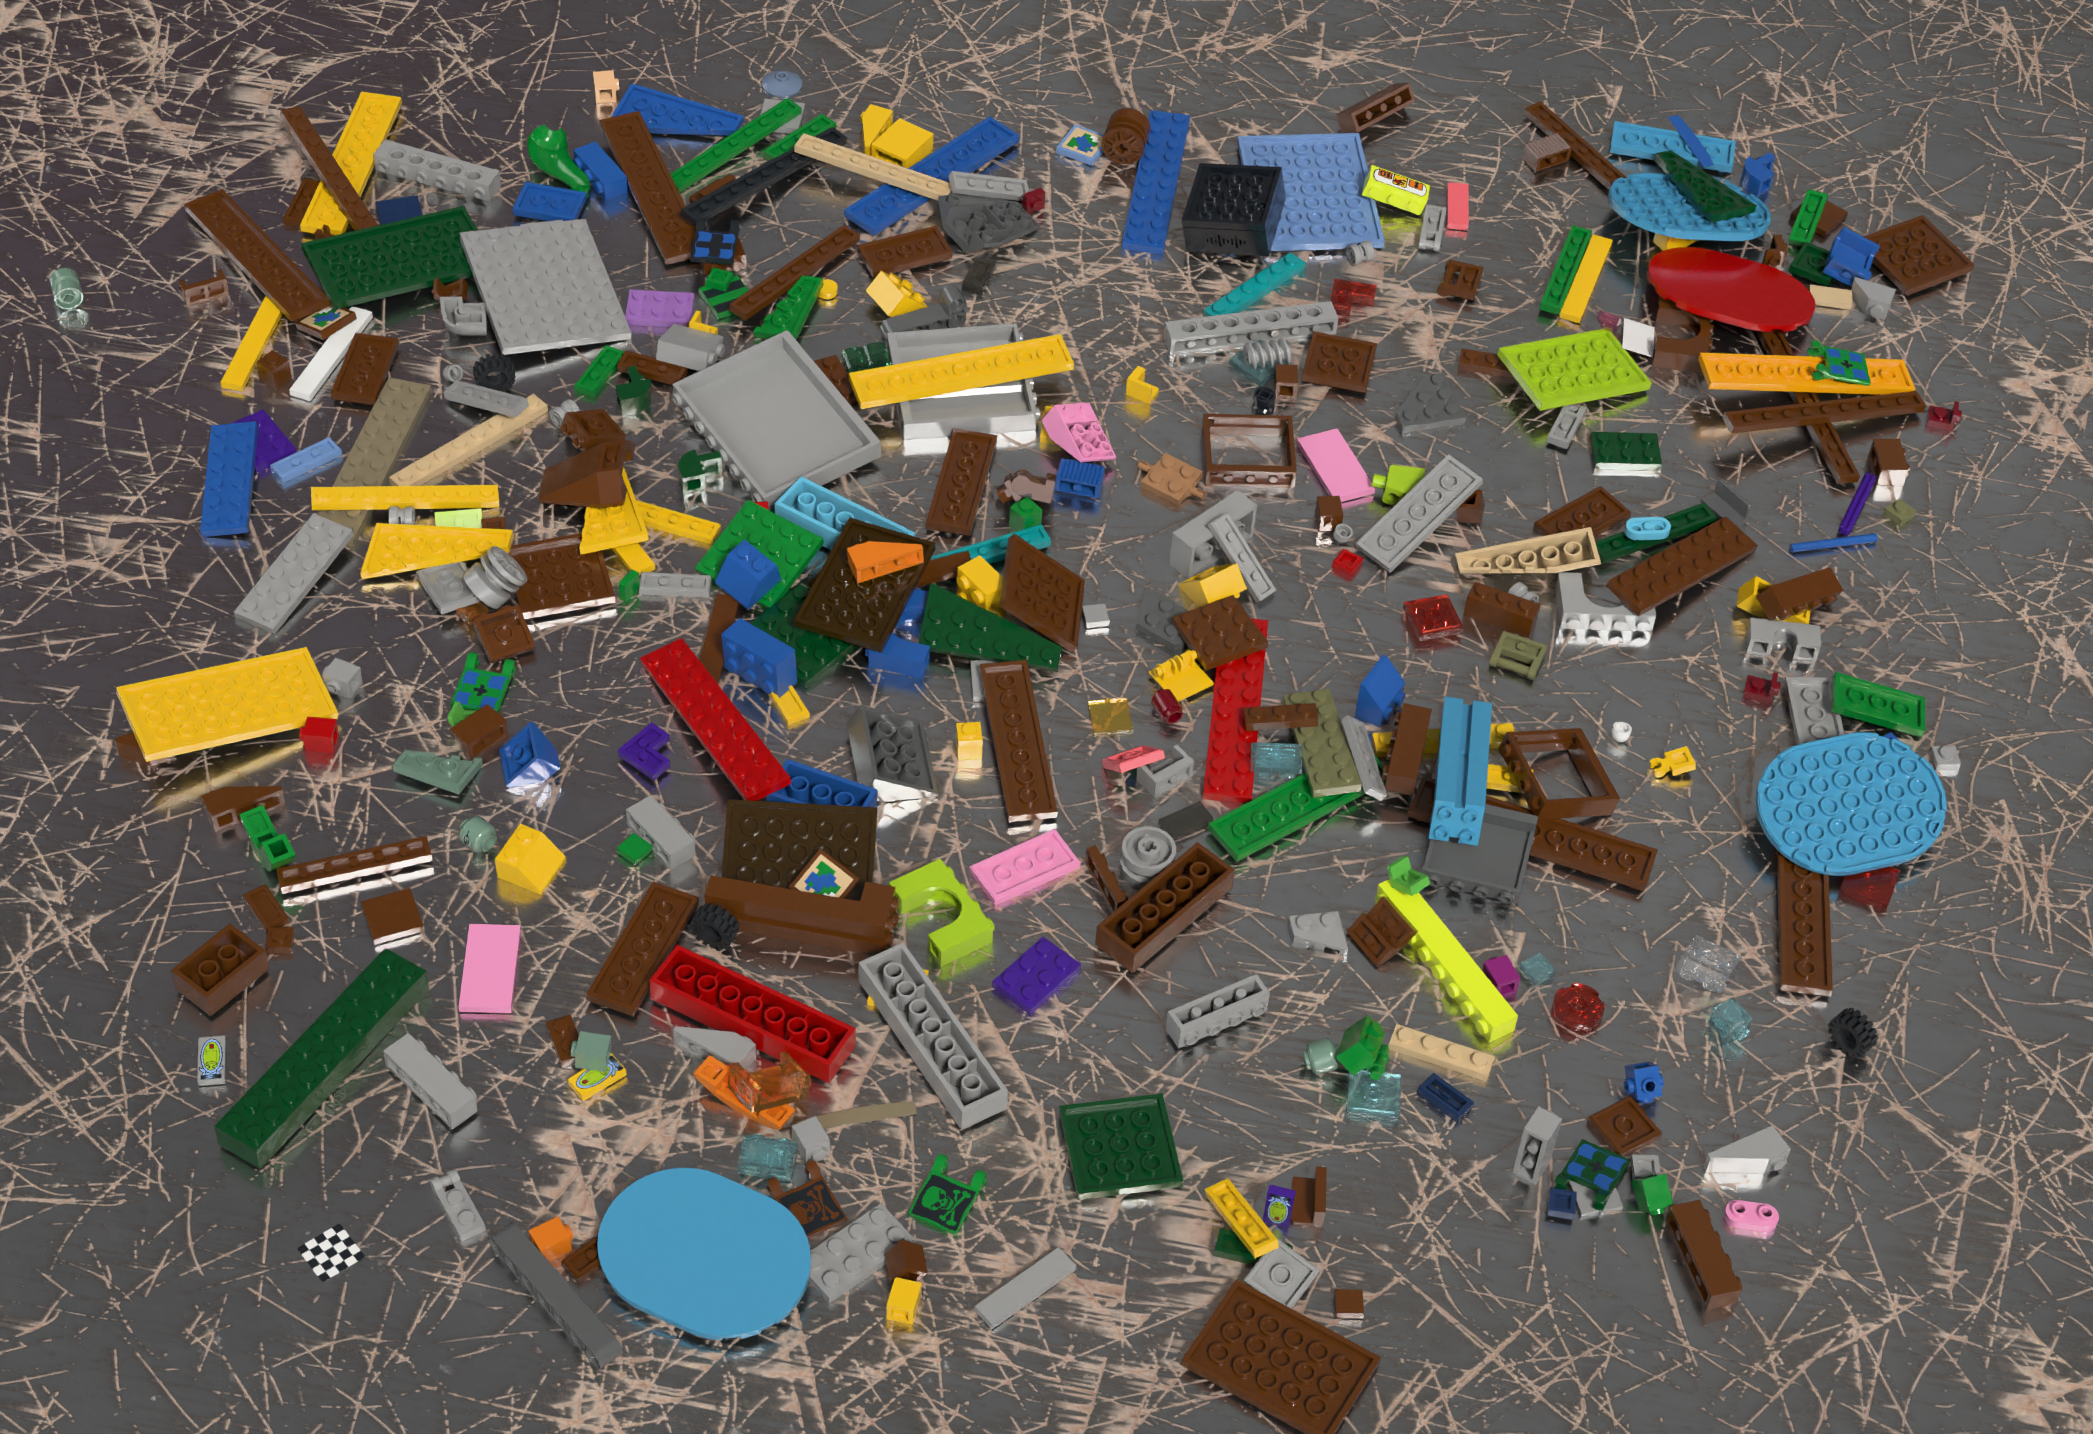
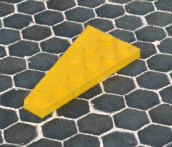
(613, 525)

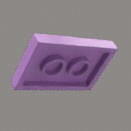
(659, 308)

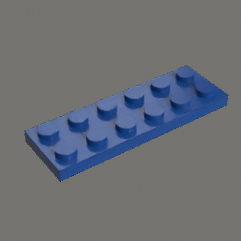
(229, 479)

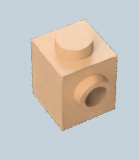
(605, 86)

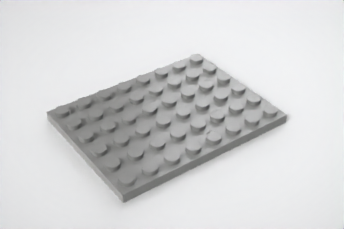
(544, 286)

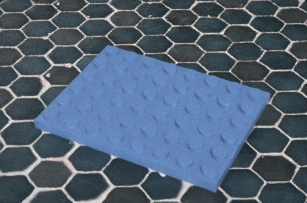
(1321, 188)

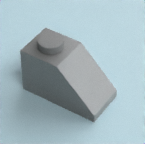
(1872, 297)

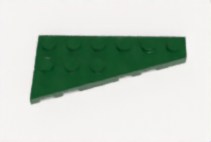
(1708, 194)

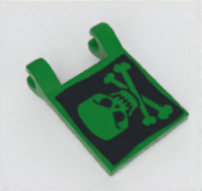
(944, 1200)

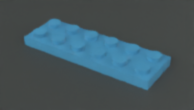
(1647, 141)

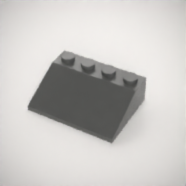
(891, 754)

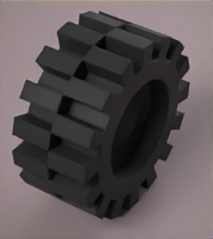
(493, 364)
(714, 926)
(1852, 1032)

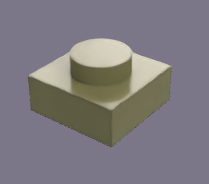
(1899, 512)

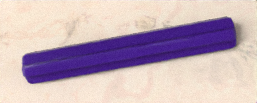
(1856, 504)

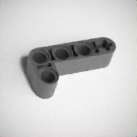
(946, 314)

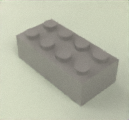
(1194, 543)

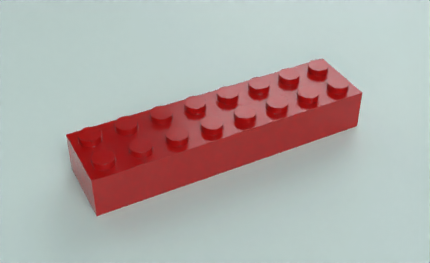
(752, 1010)

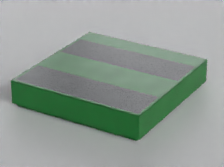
(719, 300)

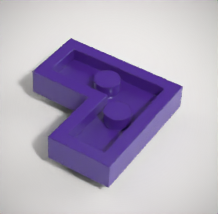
(643, 754)

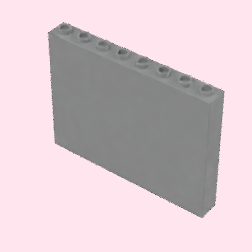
(776, 419)

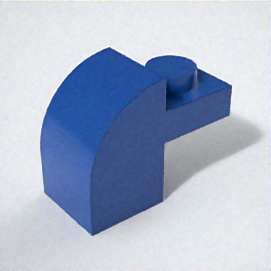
(1758, 174)

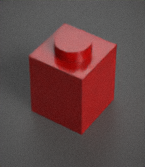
(319, 734)

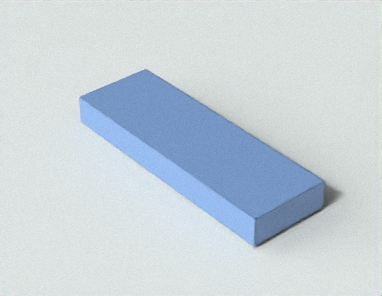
(306, 460)

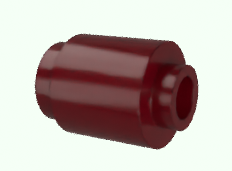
(1167, 706)

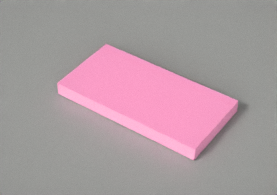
(1335, 465)
(1024, 867)
(490, 968)

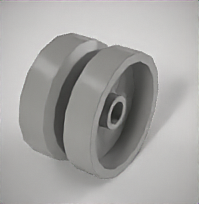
(1145, 855)

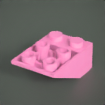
(1078, 432)

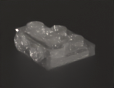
(1708, 964)

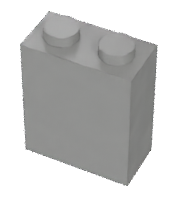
(689, 347)

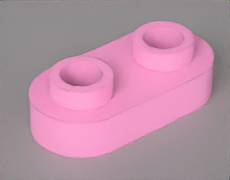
(1752, 1216)

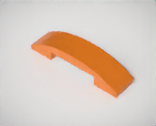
(714, 1077)

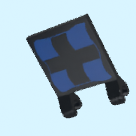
(715, 245)

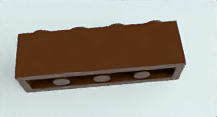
(1375, 108)
(1800, 594)
(1407, 750)
(1703, 1254)

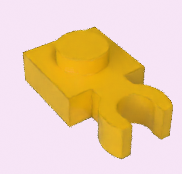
(1676, 761)

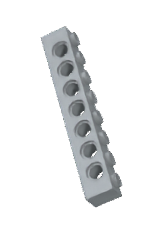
(1248, 327)

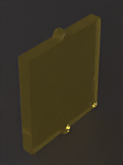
(1110, 716)

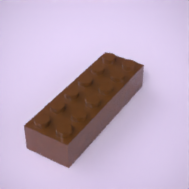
(1164, 907)

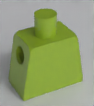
(1397, 482)

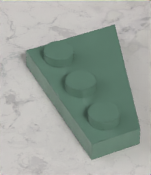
(446, 773)

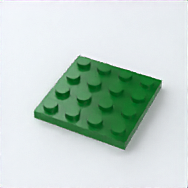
(774, 537)

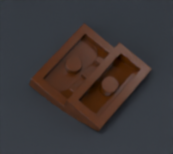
(1382, 931)

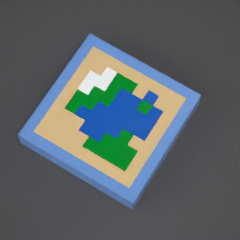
(1081, 145)

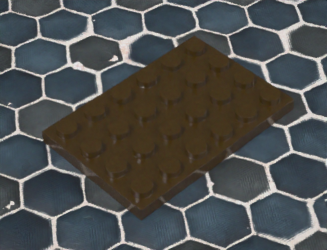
(864, 610)
(777, 840)

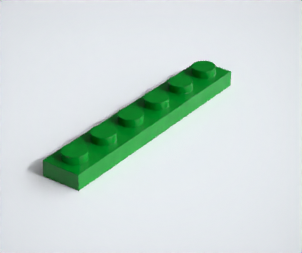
(1565, 270)

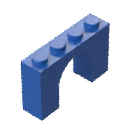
(902, 655)

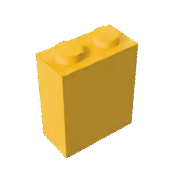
(903, 144)

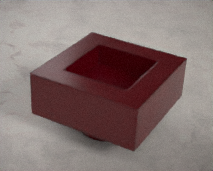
(1034, 200)

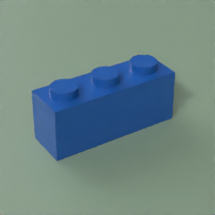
(601, 170)

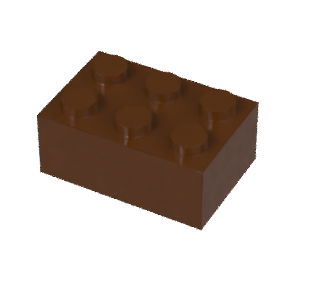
(220, 969)

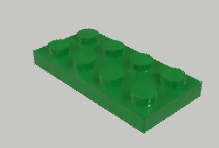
(1878, 704)

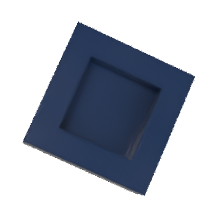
(1562, 1203)

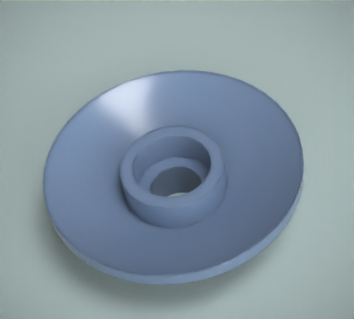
(782, 84)

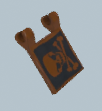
(811, 1202)

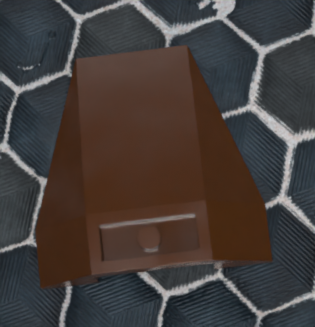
(589, 477)

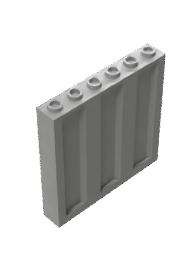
(980, 409)

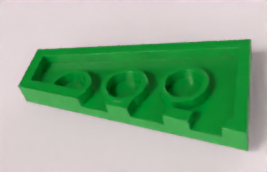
(793, 310)

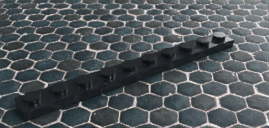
(754, 181)

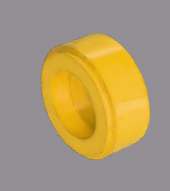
(829, 289)

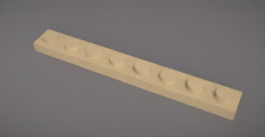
(872, 167)
(467, 445)

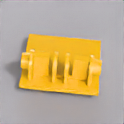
(1181, 675)

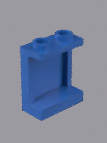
(1850, 257)

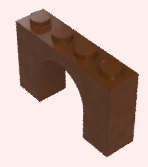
(1678, 353)

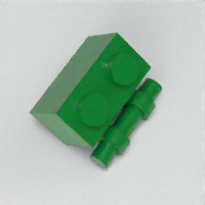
(1363, 1048)

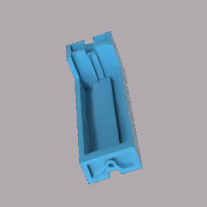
(1461, 771)

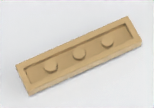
(1441, 1052)

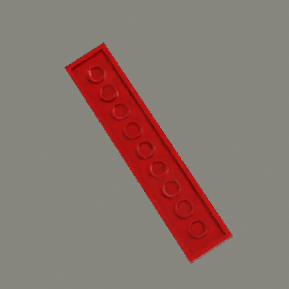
(715, 721)
(1229, 746)

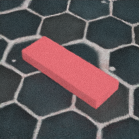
(1457, 206)

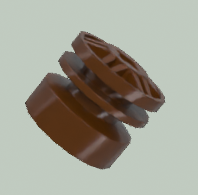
(1126, 136)

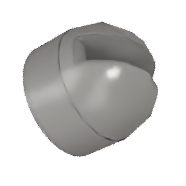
(455, 370)
(1342, 528)

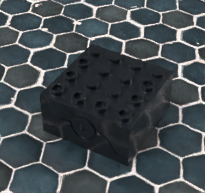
(1234, 209)

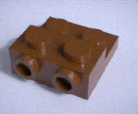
(591, 428)
(503, 633)

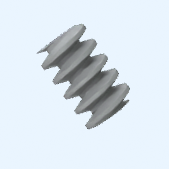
(1267, 352)

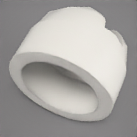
(1621, 731)

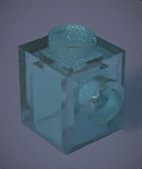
(1730, 1020)

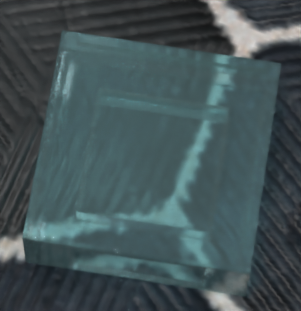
(1537, 969)

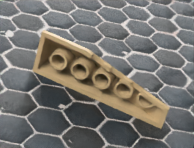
(1535, 555)

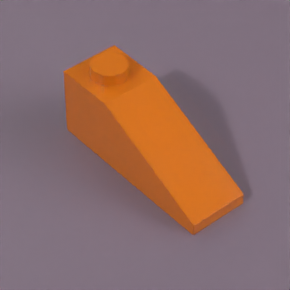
(881, 558)

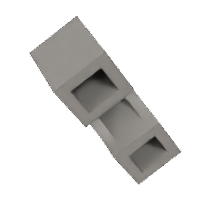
(1800, 638)

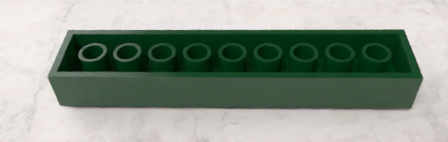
(321, 1058)

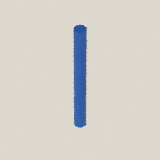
(1831, 543)

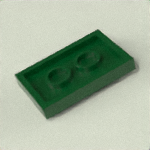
(1626, 451)

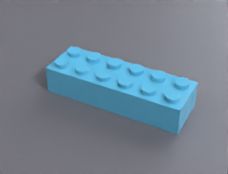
(826, 511)

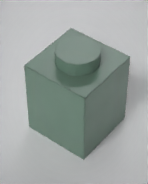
(592, 1051)

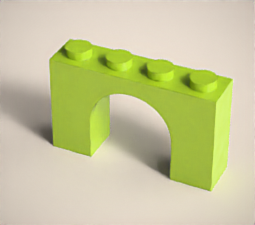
(938, 884)

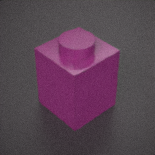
(1502, 975)

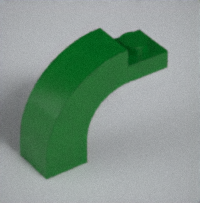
(269, 847)

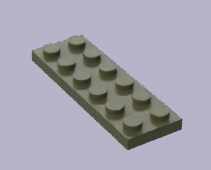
(1325, 747)

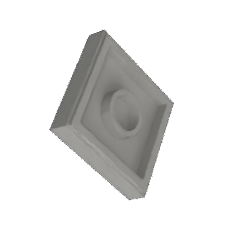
(1282, 1275)

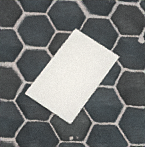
(1638, 337)

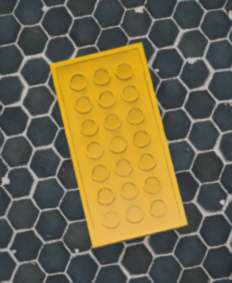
(225, 703)

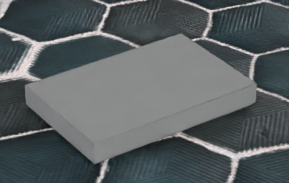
(447, 586)

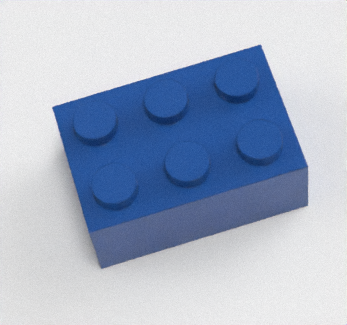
(759, 658)

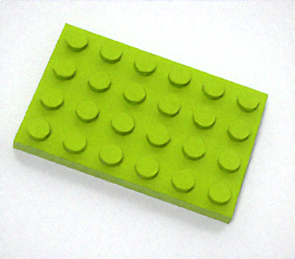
(1574, 369)

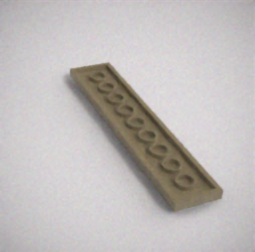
(379, 446)

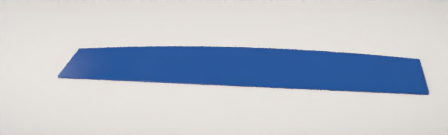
(1691, 140)

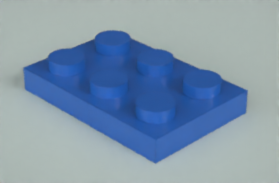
(549, 203)

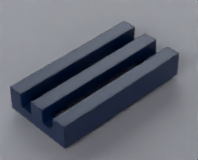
(1442, 1099)

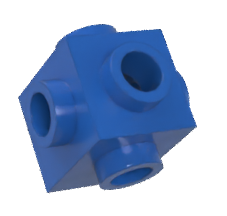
(1643, 1081)

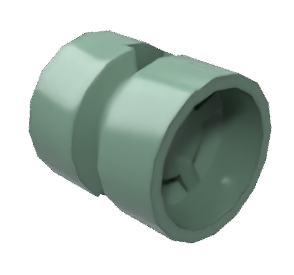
(66, 288)

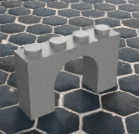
(1578, 612)

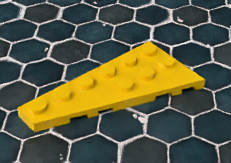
(414, 547)

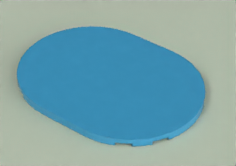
(1662, 208)
(1850, 804)
(704, 1253)

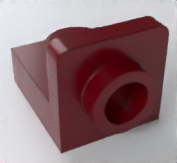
(1943, 418)
(1761, 689)

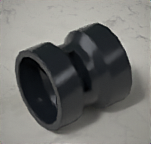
(1263, 401)

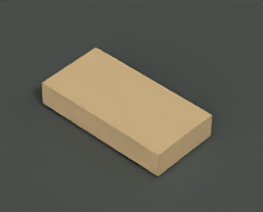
(1831, 297)

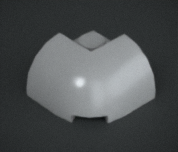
(463, 318)

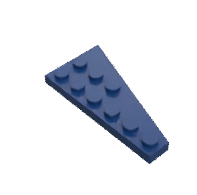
(676, 115)

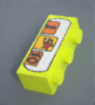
(1396, 190)

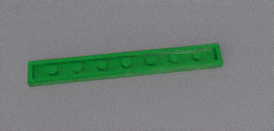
(735, 144)

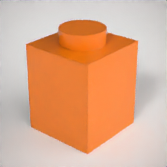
(552, 1238)

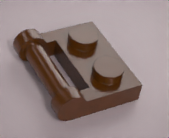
(1467, 281)

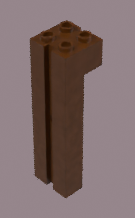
(810, 917)

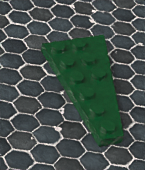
(969, 631)

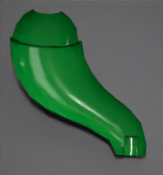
(550, 155)

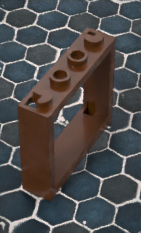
(1249, 475)
(1575, 742)

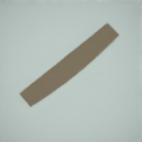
(867, 1114)

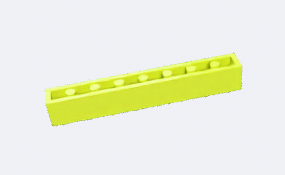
(1453, 966)

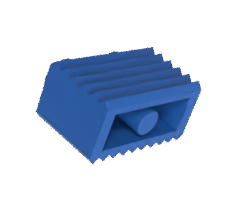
(1079, 478)

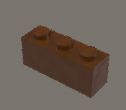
(1501, 609)

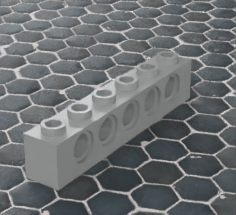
(437, 170)

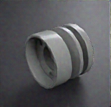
(495, 577)

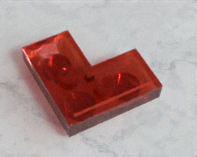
(1346, 292)

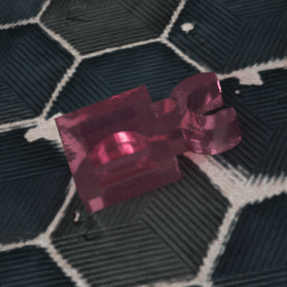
(1608, 321)

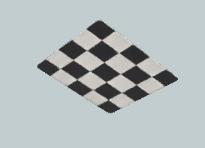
(331, 1252)

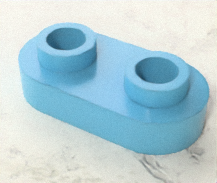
(1647, 528)

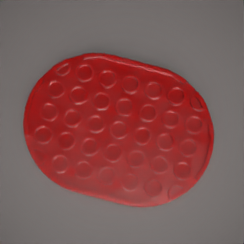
(1731, 289)

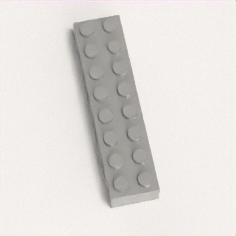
(933, 1036)

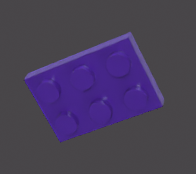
(271, 441)
(1036, 975)

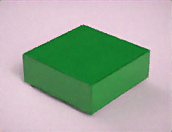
(719, 279)
(629, 585)
(634, 849)

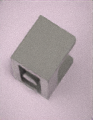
(1167, 774)

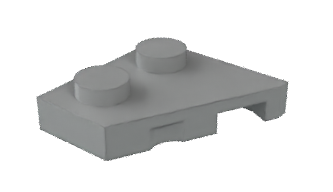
(1319, 931)

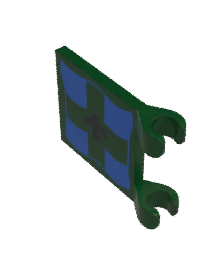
(1594, 1169)

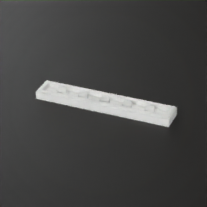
(329, 356)

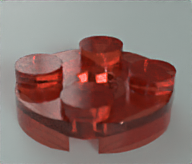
(1574, 1019)

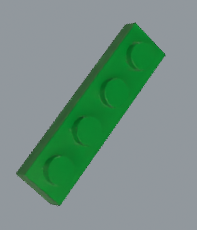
(814, 127)

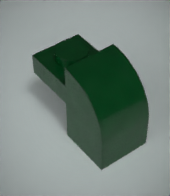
(634, 395)
(695, 468)

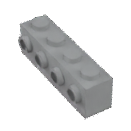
(1217, 1011)
(431, 1080)

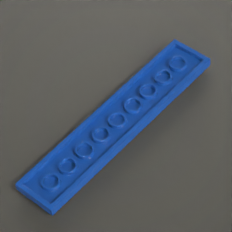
(961, 154)
(1156, 183)

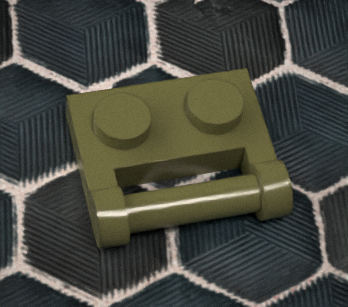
(1521, 650)

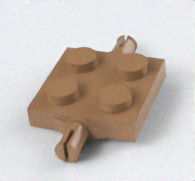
(1172, 479)

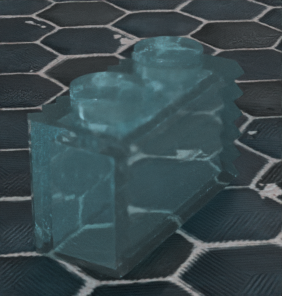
(1276, 758)
(767, 1157)

